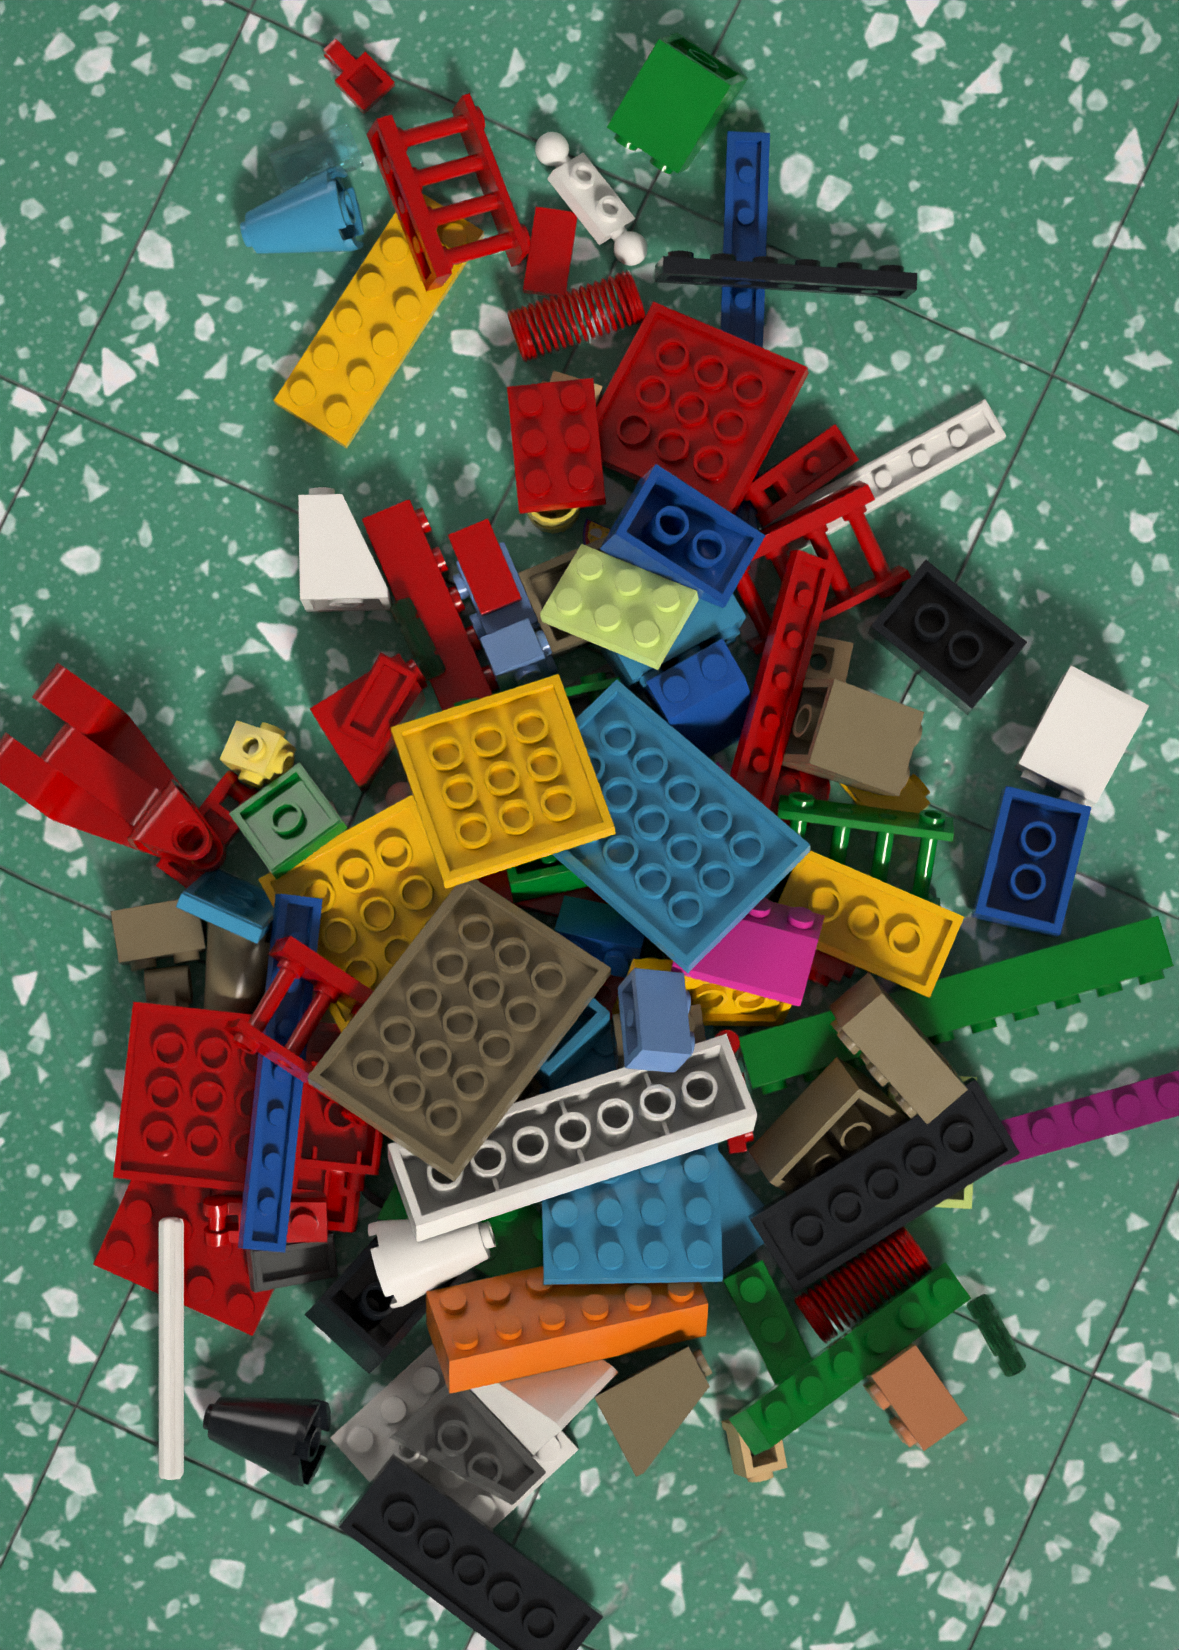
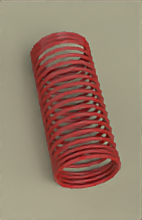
(627, 294)
(812, 1310)

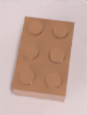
(915, 1397)

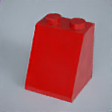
(359, 759)

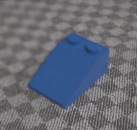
(683, 537)

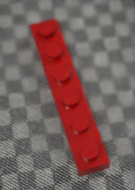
(781, 674)

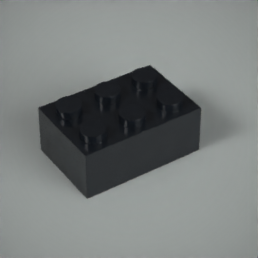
(946, 637)

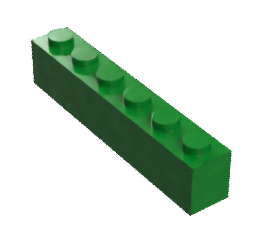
(849, 1359)

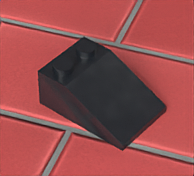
(360, 1316)

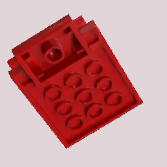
(193, 1106)

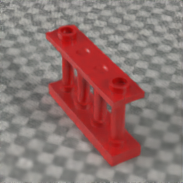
(421, 221)
(811, 524)
(330, 986)

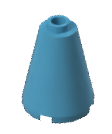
(307, 218)

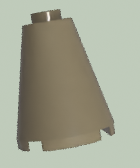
(234, 971)

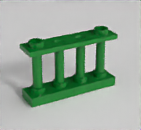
(928, 825)

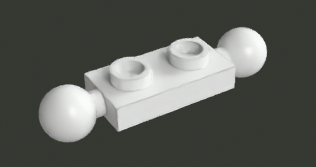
(591, 198)

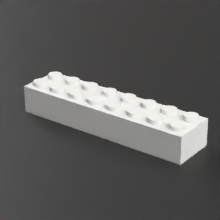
(581, 1139)

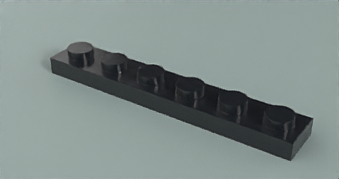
(803, 276)

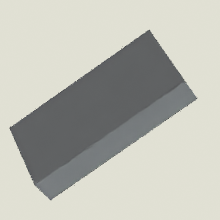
(299, 1264)

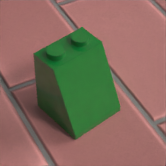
(675, 103)

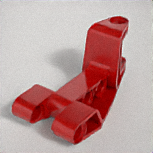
(107, 778)

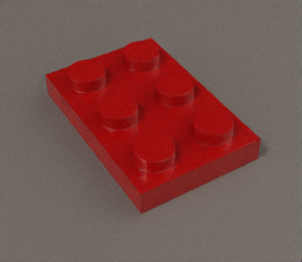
(556, 445)

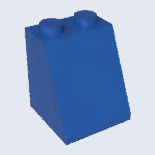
(703, 698)

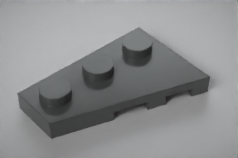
(471, 1443)

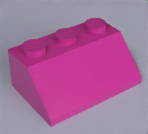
(764, 953)

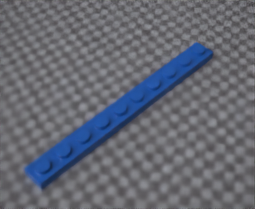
(745, 238)

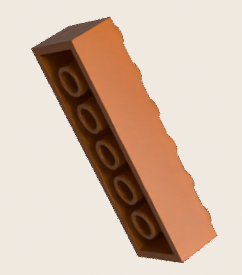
(524, 1328)

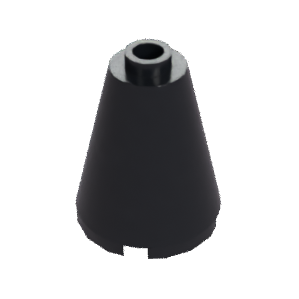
(272, 1433)

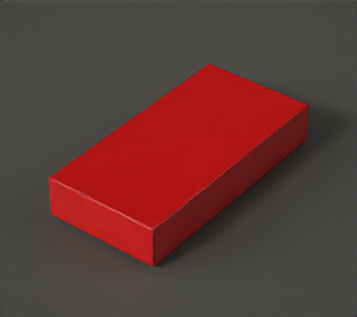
(550, 252)
(484, 567)
(378, 702)

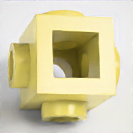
(258, 753)

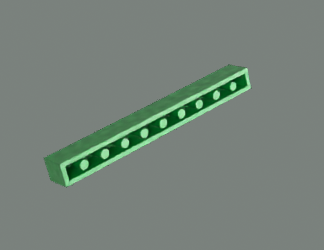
(972, 1000)

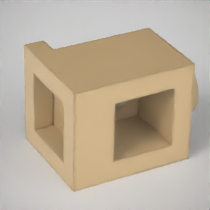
(837, 658)
(752, 1467)

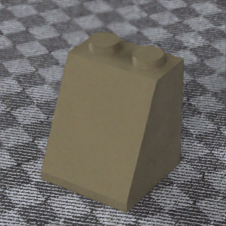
(853, 737)
(653, 1404)

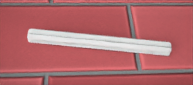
(171, 1348)

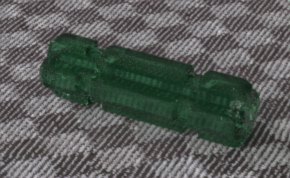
(417, 638)
(996, 1335)

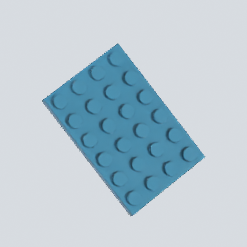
(687, 837)
(639, 1224)

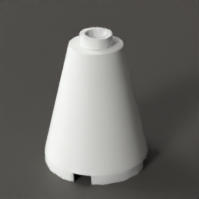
(415, 1267)

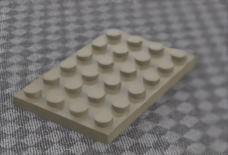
(459, 1027)

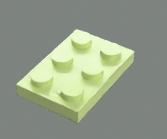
(619, 606)

